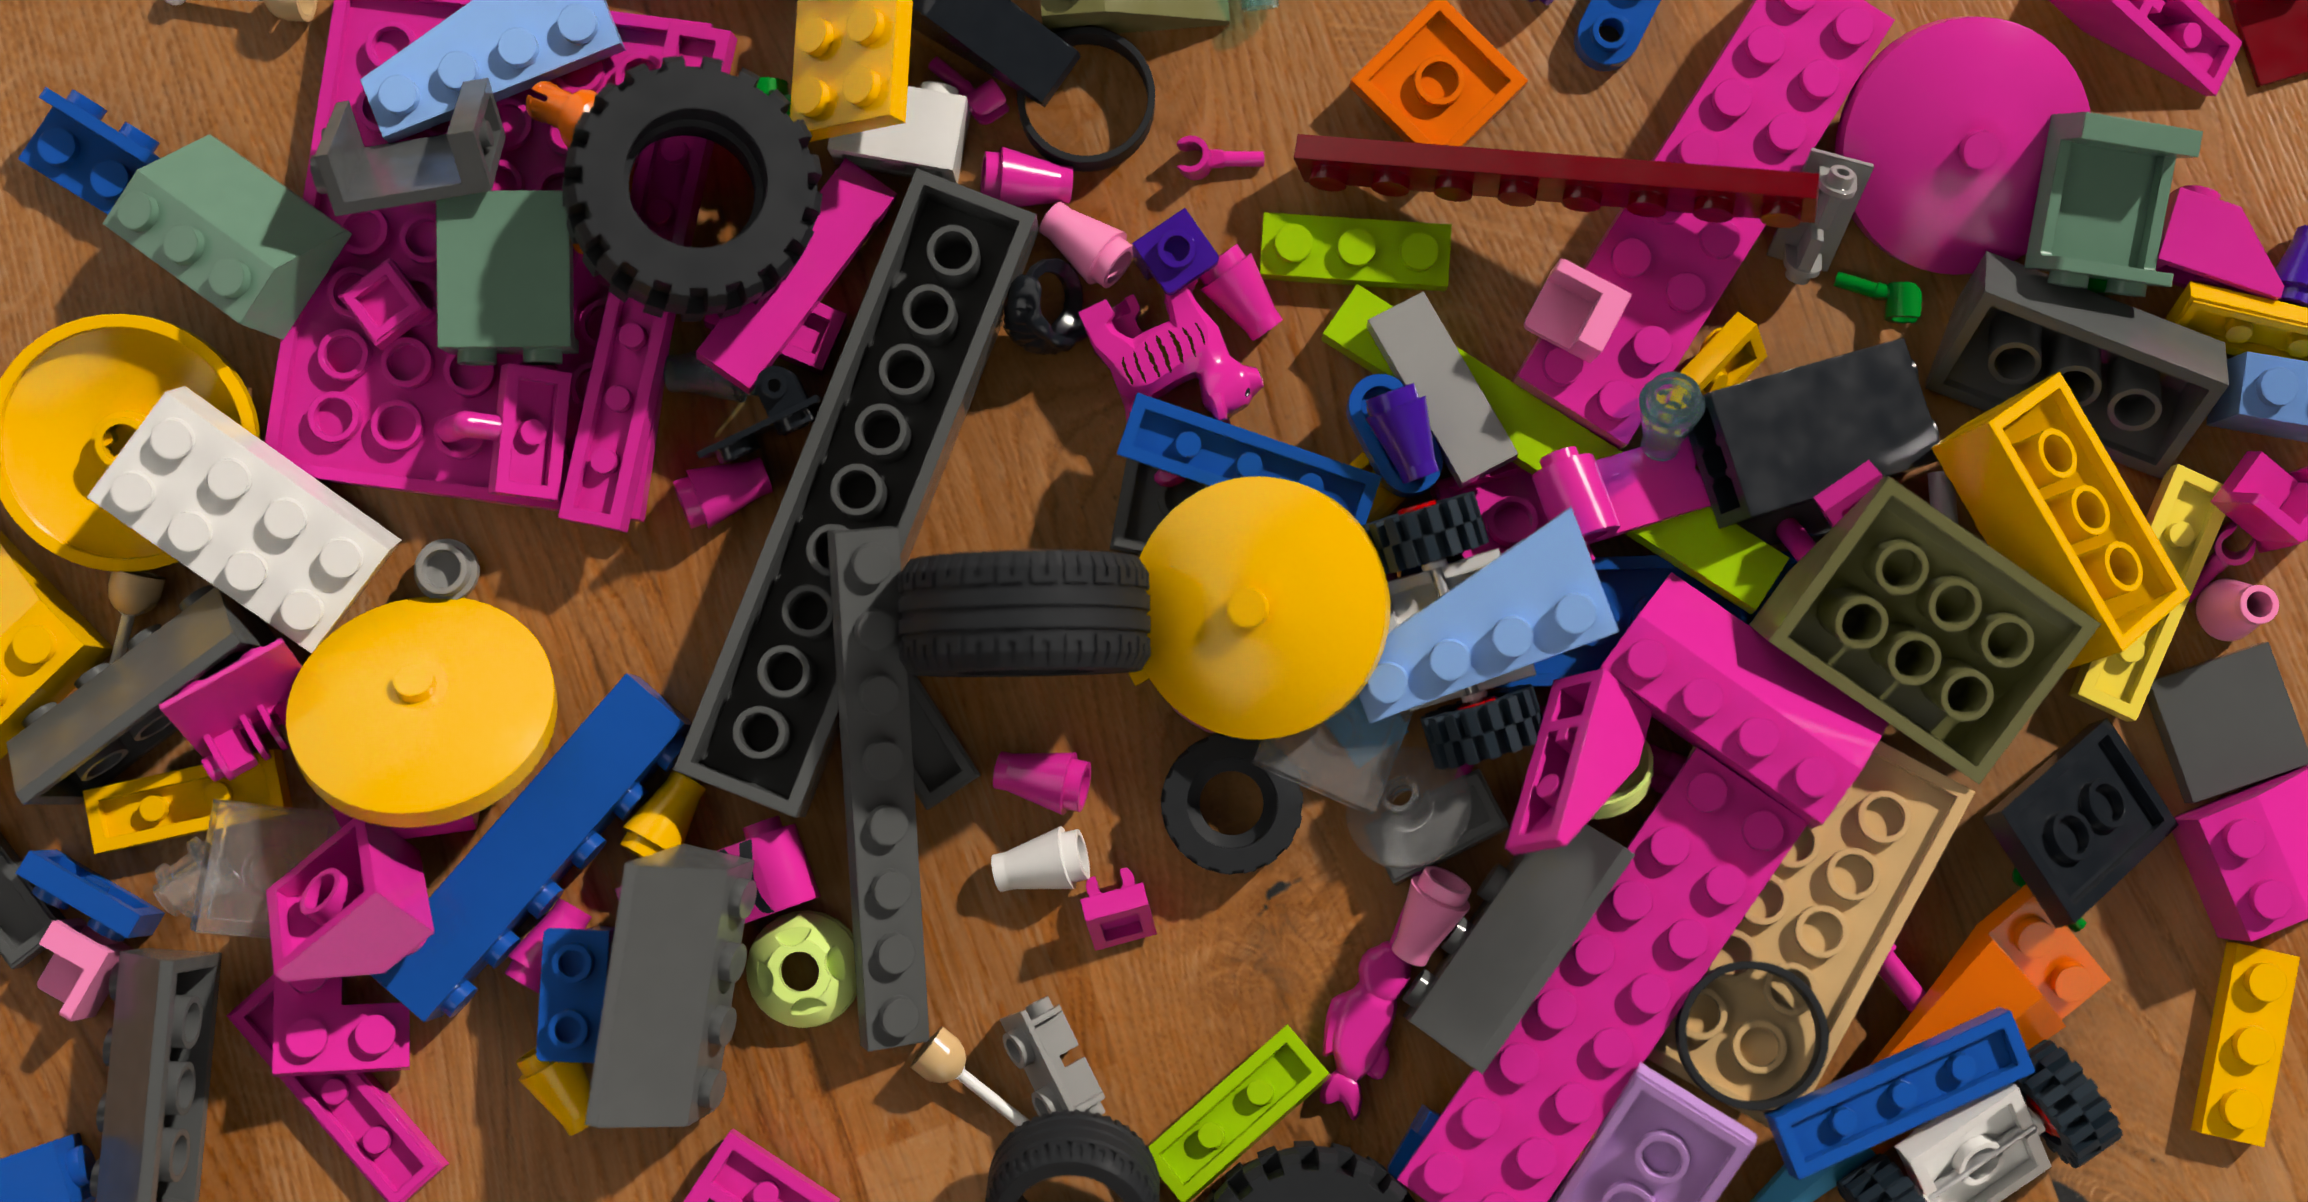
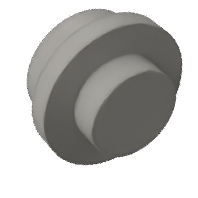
(446, 569)

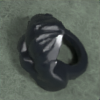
(1024, 317)

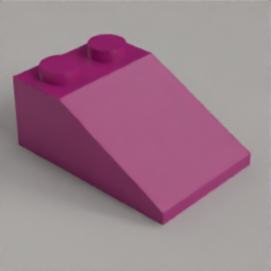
(2251, 856)

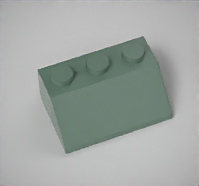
(229, 233)

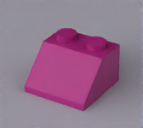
(349, 906)

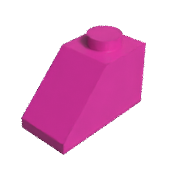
(2214, 245)

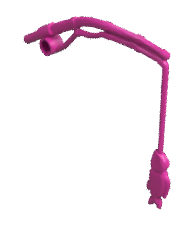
(1364, 1016)

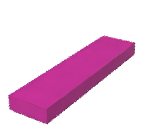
(759, 333)
(352, 1112)

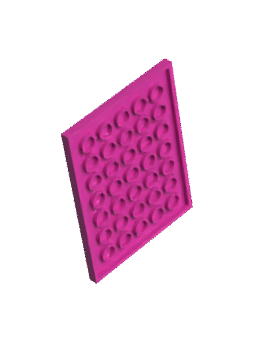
(375, 412)

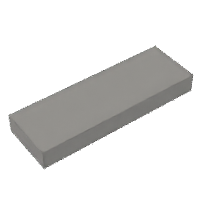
(1458, 411)

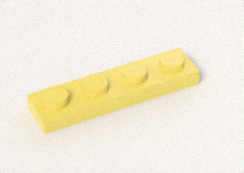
(2186, 529)

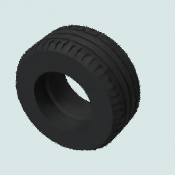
(1024, 614)

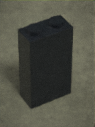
(1808, 427)

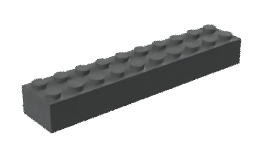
(865, 465)

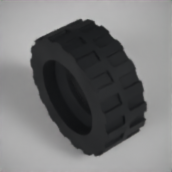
(1197, 839)

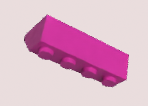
(1745, 701)

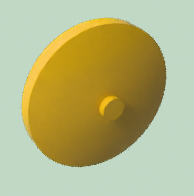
(73, 409)
(1263, 607)
(422, 711)

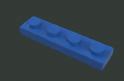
(1217, 452)
(1899, 1093)

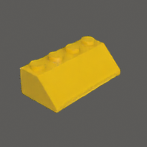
(2063, 512)

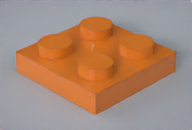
(1438, 79)

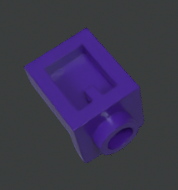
(1174, 253)

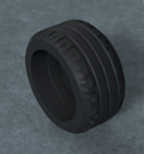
(1073, 1146)

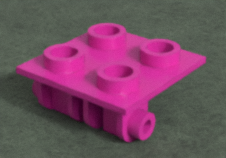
(237, 708)

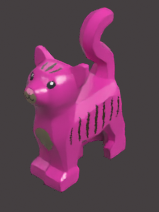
(1169, 356)

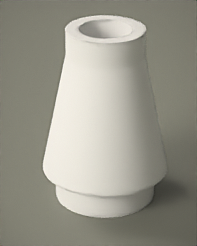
(1045, 862)

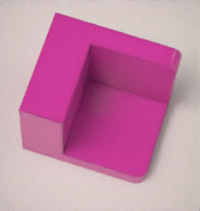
(2265, 500)

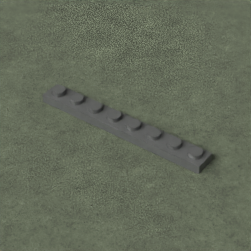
(878, 788)

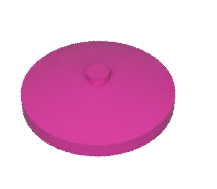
(1955, 139)

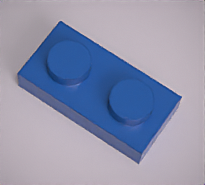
(68, 883)

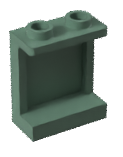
(2105, 200)
(505, 277)

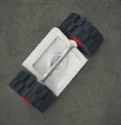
(1482, 722)
(1995, 1141)

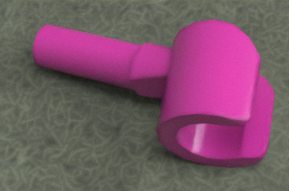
(985, 102)
(1215, 158)
(2222, 558)

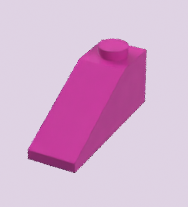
(2167, 35)
(1580, 758)

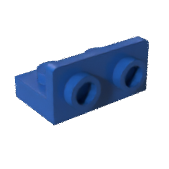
(85, 152)
(572, 992)

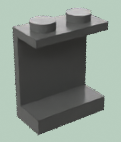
(412, 169)

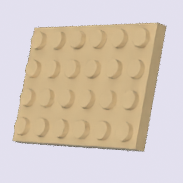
(1826, 920)

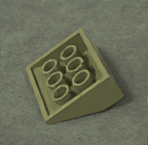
(1926, 627)

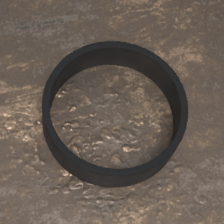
(1119, 44)
(1821, 1036)

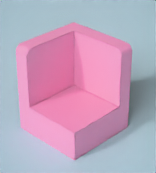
(1576, 310)
(79, 967)

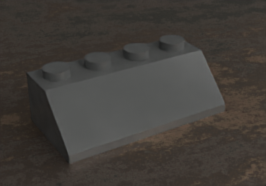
(2130, 371)
(116, 706)
(1512, 944)
(671, 988)
(157, 1076)

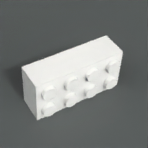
(244, 517)

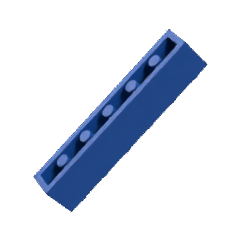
(536, 844)

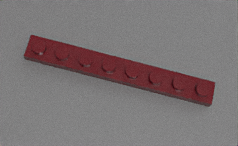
(1576, 181)

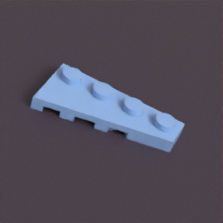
(492, 39)
(1504, 617)

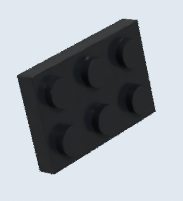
(2081, 822)

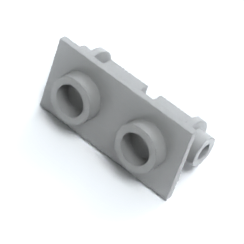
(1813, 245)
(1037, 1046)

